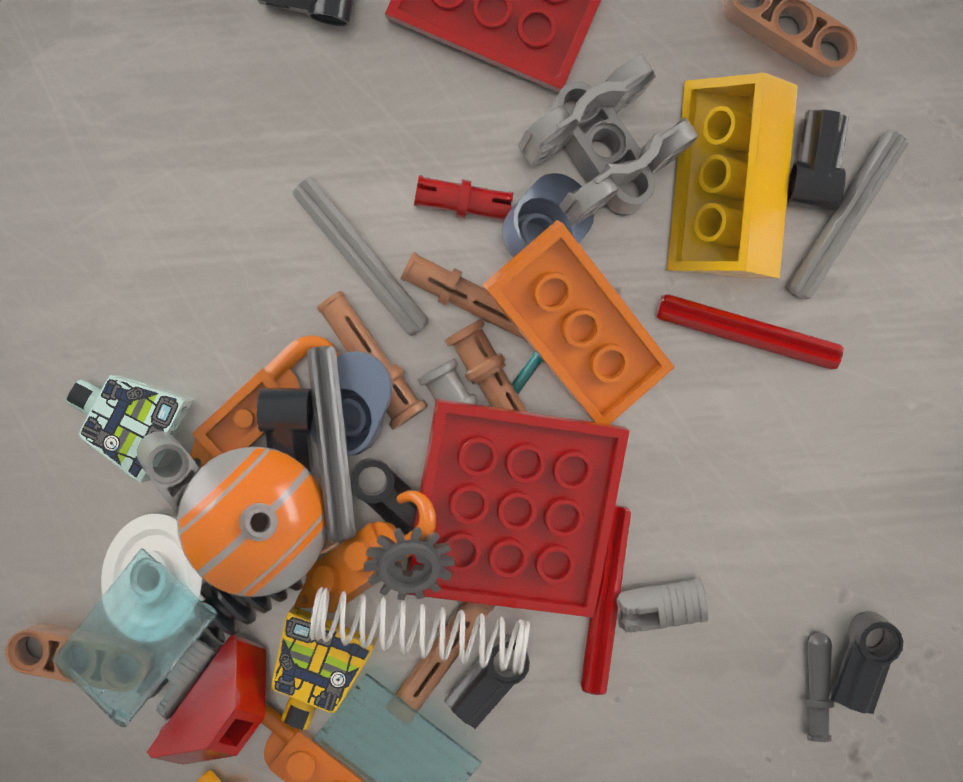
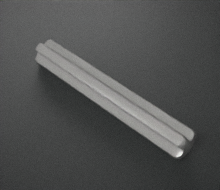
(848, 215)
(360, 256)

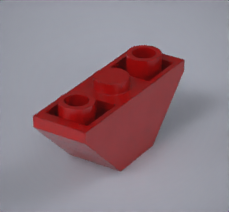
(219, 708)

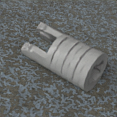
(663, 606)
(186, 674)

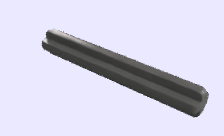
(331, 443)

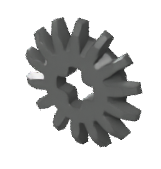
(420, 576)

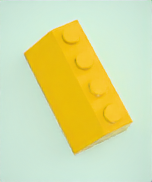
(733, 177)

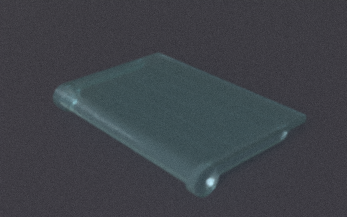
(133, 638)
(391, 740)

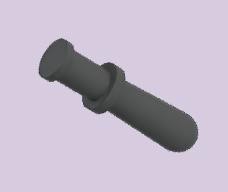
(819, 687)

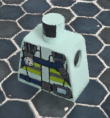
(124, 415)

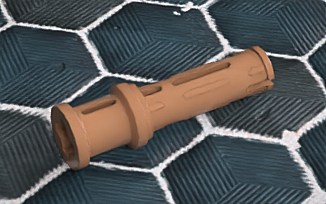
(357, 337)
(485, 366)

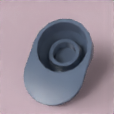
(539, 210)
(364, 398)

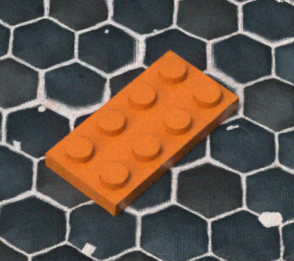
(578, 324)

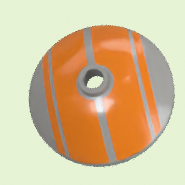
(218, 513)

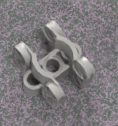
(576, 132)

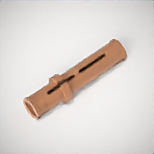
(456, 290)
(431, 669)

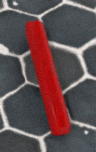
(750, 332)
(603, 625)

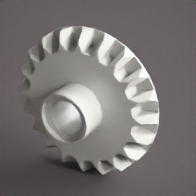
(160, 539)

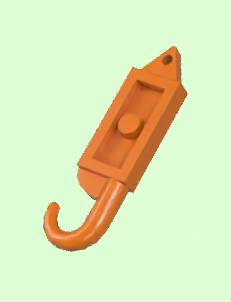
(236, 420)
(344, 565)
(298, 758)

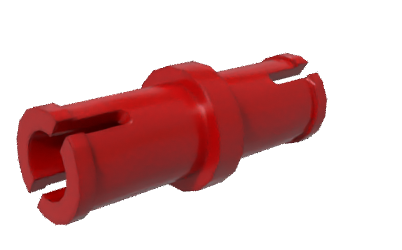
(463, 198)

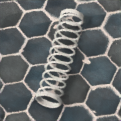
(319, 616)

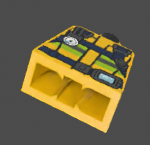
(315, 671)

